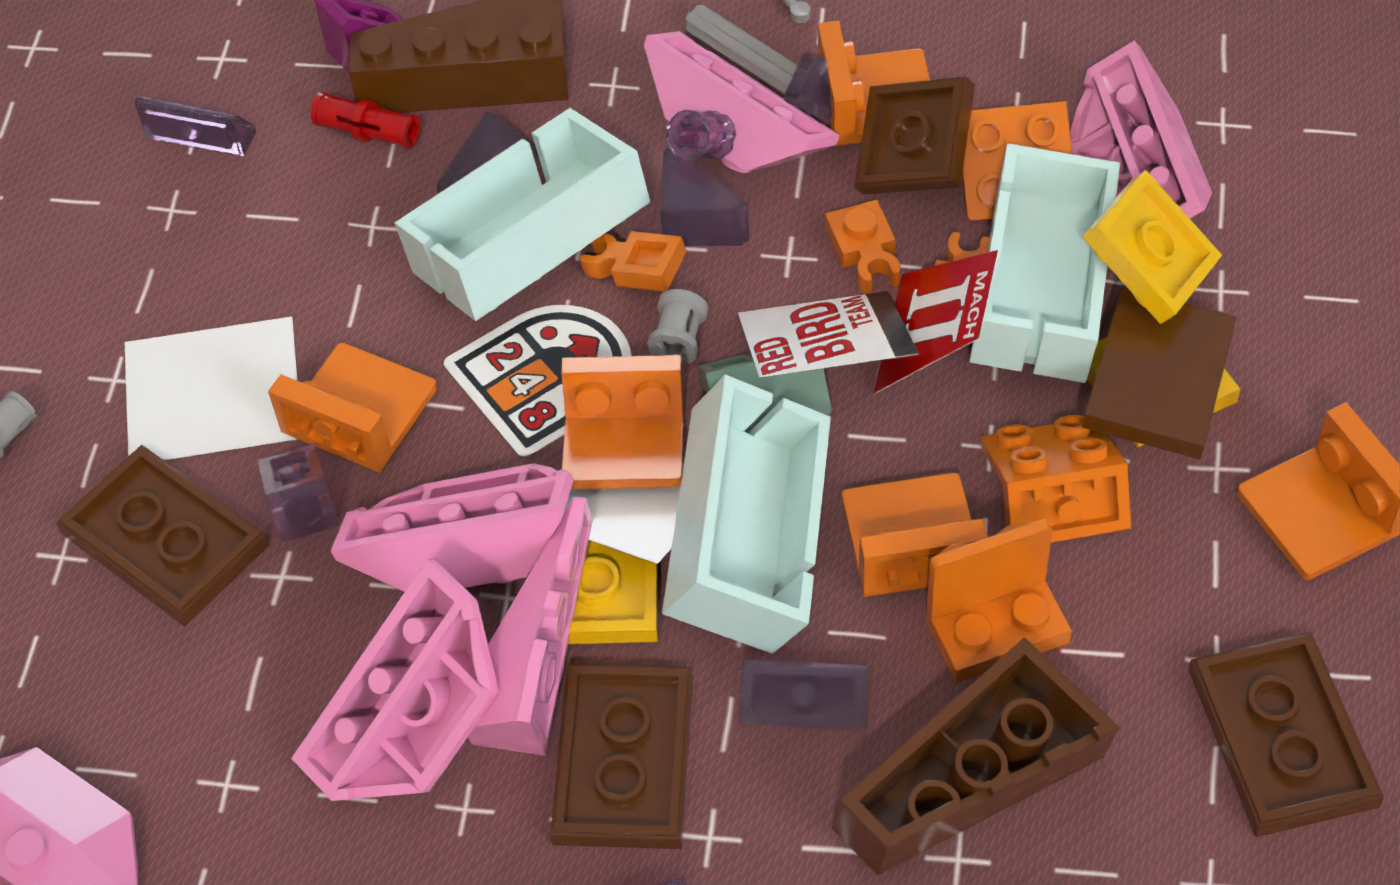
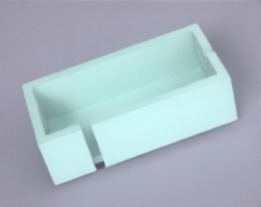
(507, 229)
(1046, 276)
(748, 516)

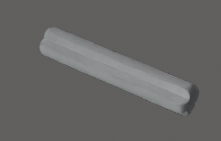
(740, 47)

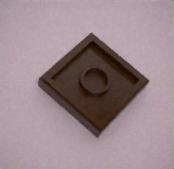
(915, 136)

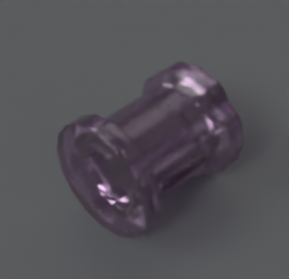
(700, 134)

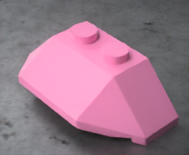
(1135, 122)
(765, 124)
(472, 525)
(406, 697)
(60, 827)

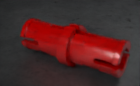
(365, 120)

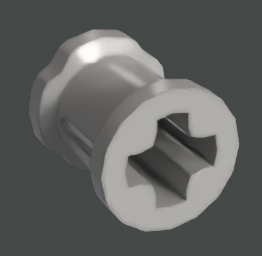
(677, 325)

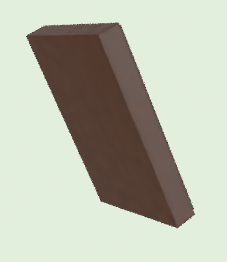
(1159, 378)
(163, 534)
(1284, 734)
(622, 756)

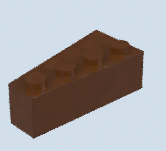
(464, 57)
(979, 755)

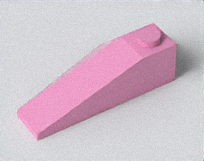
(534, 640)

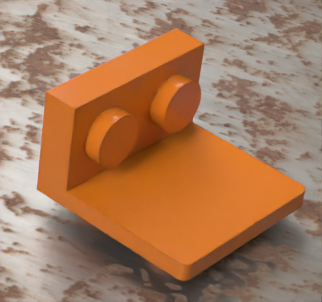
(854, 75)
(990, 130)
(353, 405)
(623, 421)
(1061, 476)
(1330, 498)
(903, 526)
(992, 597)

